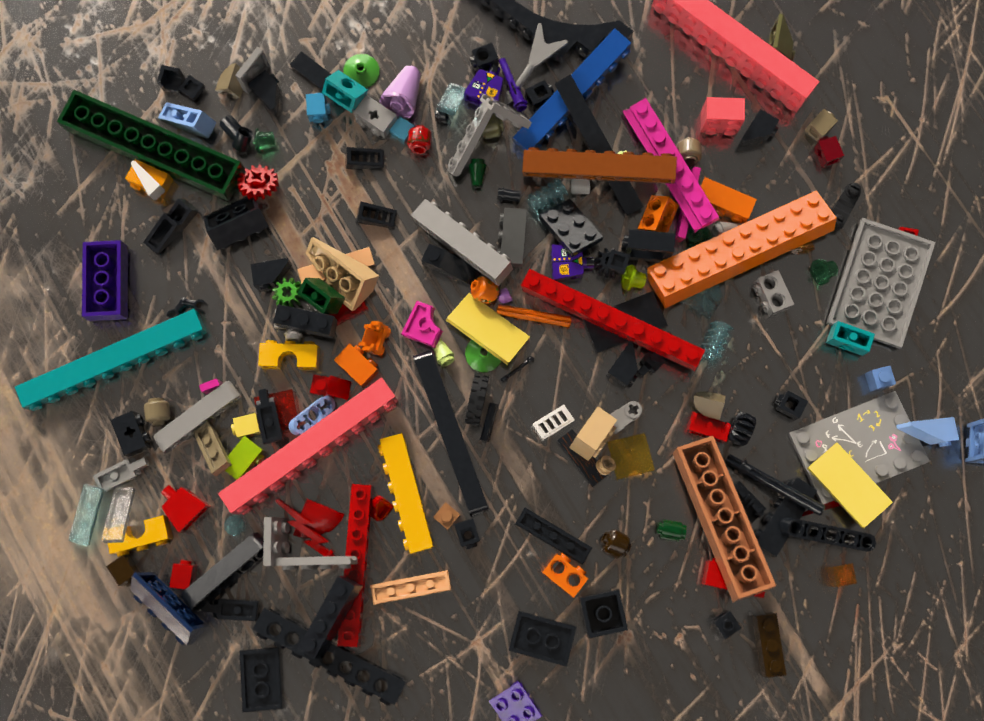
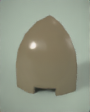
(229, 83)
(709, 404)

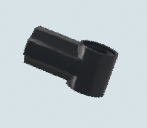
(240, 135)

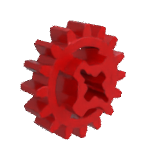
(258, 182)

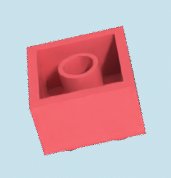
(722, 115)

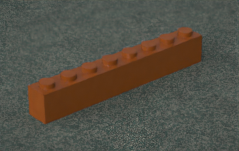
(599, 166)

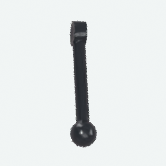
(530, 359)

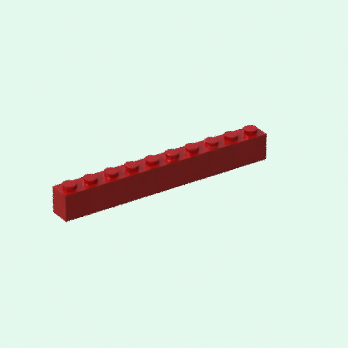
(612, 320)

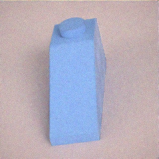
(188, 119)
(932, 431)

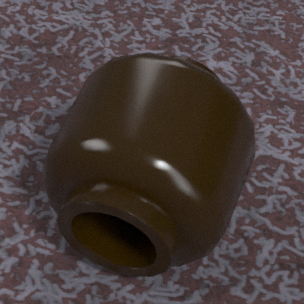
(615, 543)

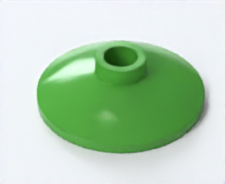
(365, 77)
(480, 362)

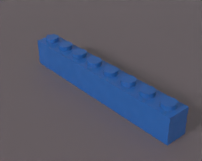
(586, 76)

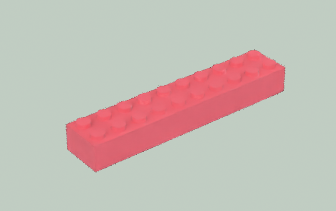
(741, 49)
(308, 448)

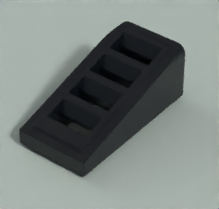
(353, 151)
(375, 222)

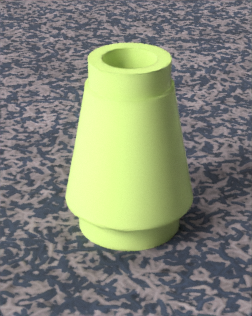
(443, 354)

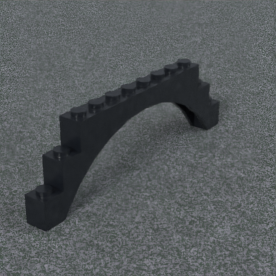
(580, 37)

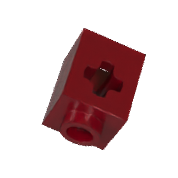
(828, 151)

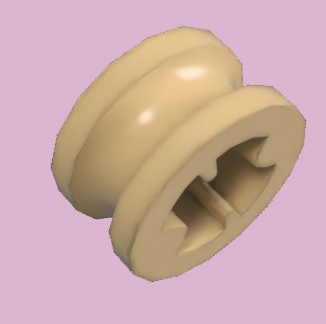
(609, 462)

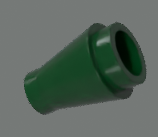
(477, 171)

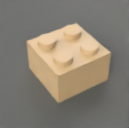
(594, 434)

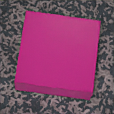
(209, 386)

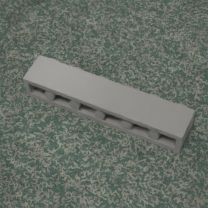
(462, 242)

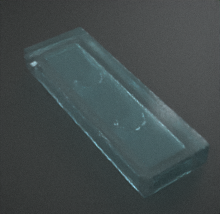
(86, 514)

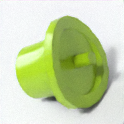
(633, 278)

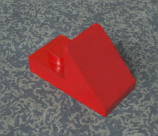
(330, 386)

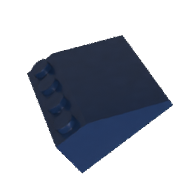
(167, 607)

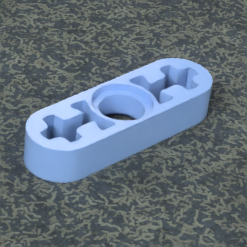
(304, 415)

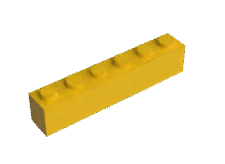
(406, 493)

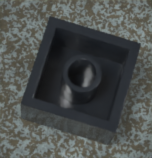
(603, 613)

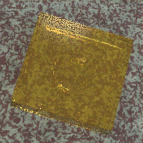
(631, 456)

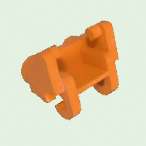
(374, 337)

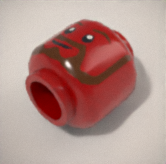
(419, 139)

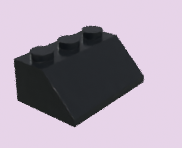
(235, 222)

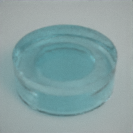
(234, 525)

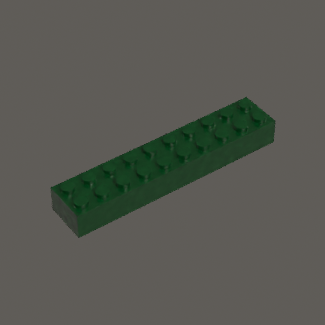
(151, 145)

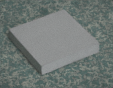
(252, 68)

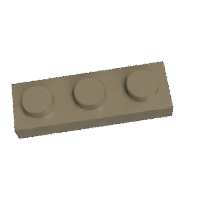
(212, 448)

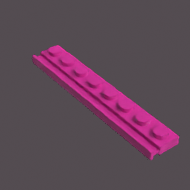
(686, 189)

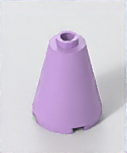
(402, 93)

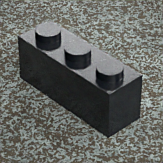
(305, 321)

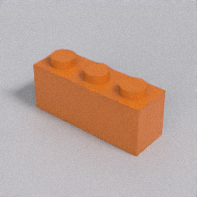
(728, 201)

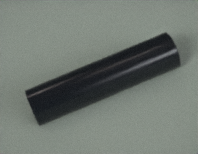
(489, 422)

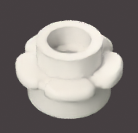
(292, 335)

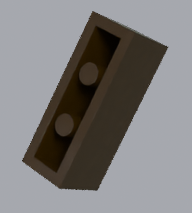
(768, 645)

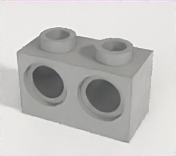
(779, 291)

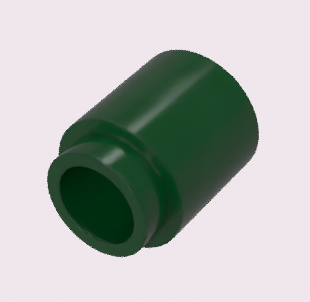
(671, 530)

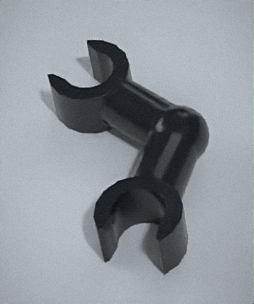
(186, 302)

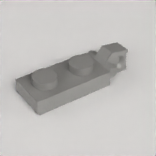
(120, 473)

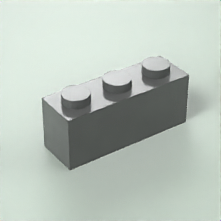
(513, 235)

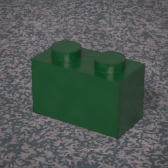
(321, 296)

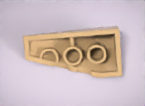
(343, 273)

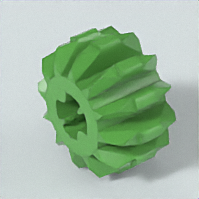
(283, 299)

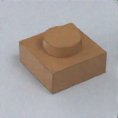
(446, 516)

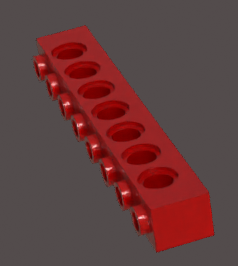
(357, 545)

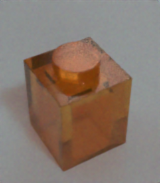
(841, 575)

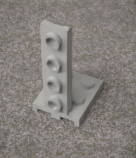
(476, 128)
(277, 548)

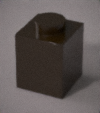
(122, 570)

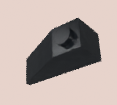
(449, 265)

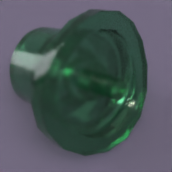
(263, 140)
(700, 236)
(823, 271)

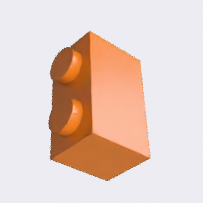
(356, 365)

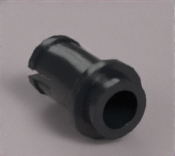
(509, 195)

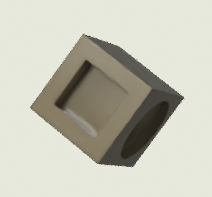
(821, 124)

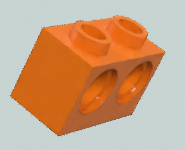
(658, 214)
(562, 578)

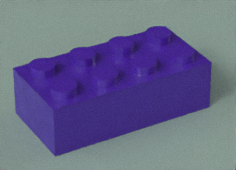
(105, 280)

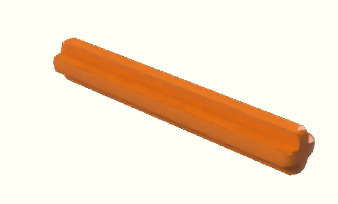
(533, 315)

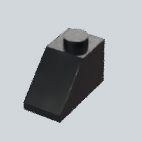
(267, 90)
(760, 129)
(269, 272)
(625, 367)

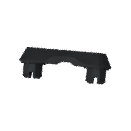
(845, 204)

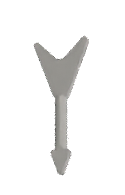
(539, 53)

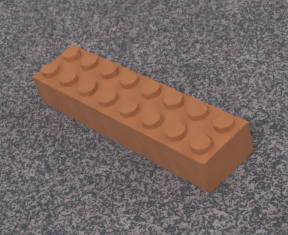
(723, 519)

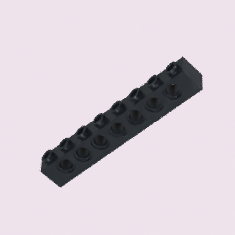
(395, 683)

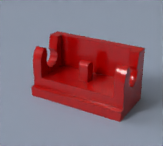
(706, 427)

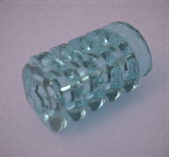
(546, 196)
(714, 340)

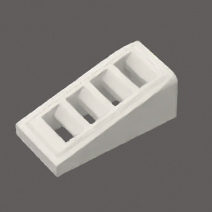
(151, 186)
(539, 430)

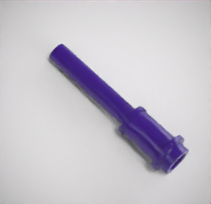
(518, 100)

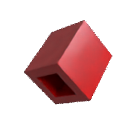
(183, 574)

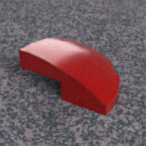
(322, 518)

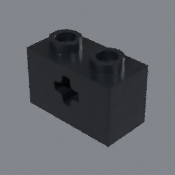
(123, 429)

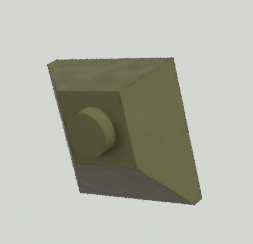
(781, 38)

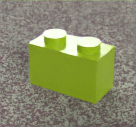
(244, 457)

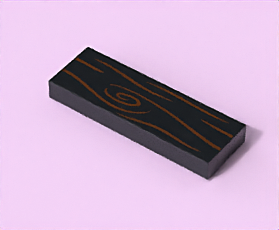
(587, 468)

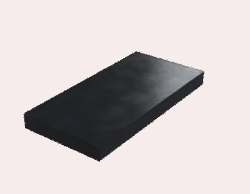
(642, 307)

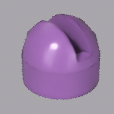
(504, 296)

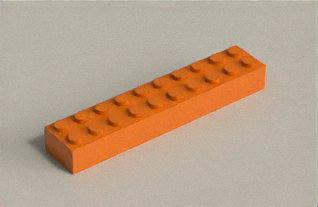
(741, 249)

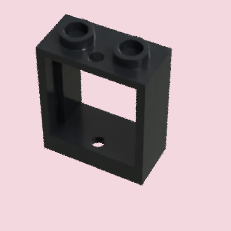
(648, 245)

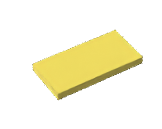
(488, 329)
(849, 485)

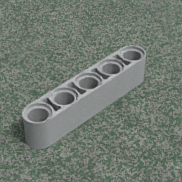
(196, 416)

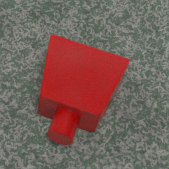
(183, 507)

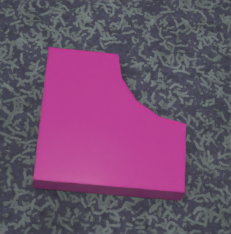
(421, 325)

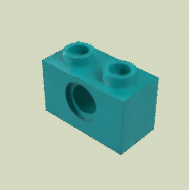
(344, 90)
(850, 338)

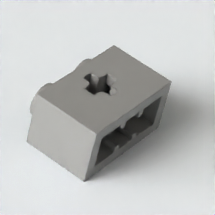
(370, 108)

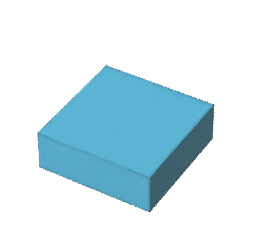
(401, 128)

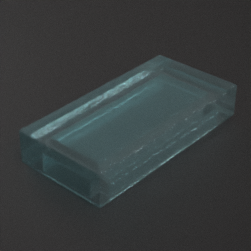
(451, 99)

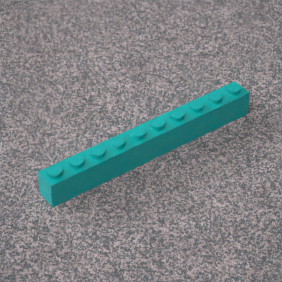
(110, 360)

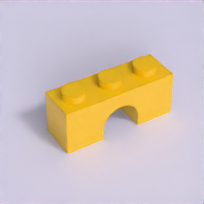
(273, 353)
(156, 532)

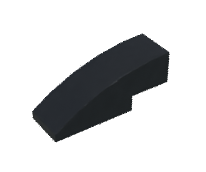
(170, 225)

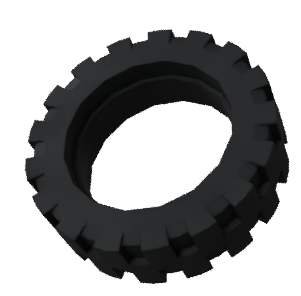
(477, 399)

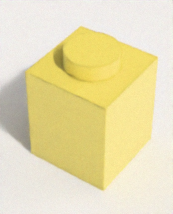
(246, 426)

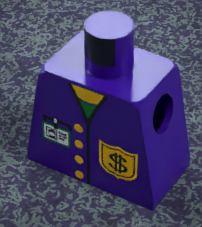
(486, 83)
(566, 267)

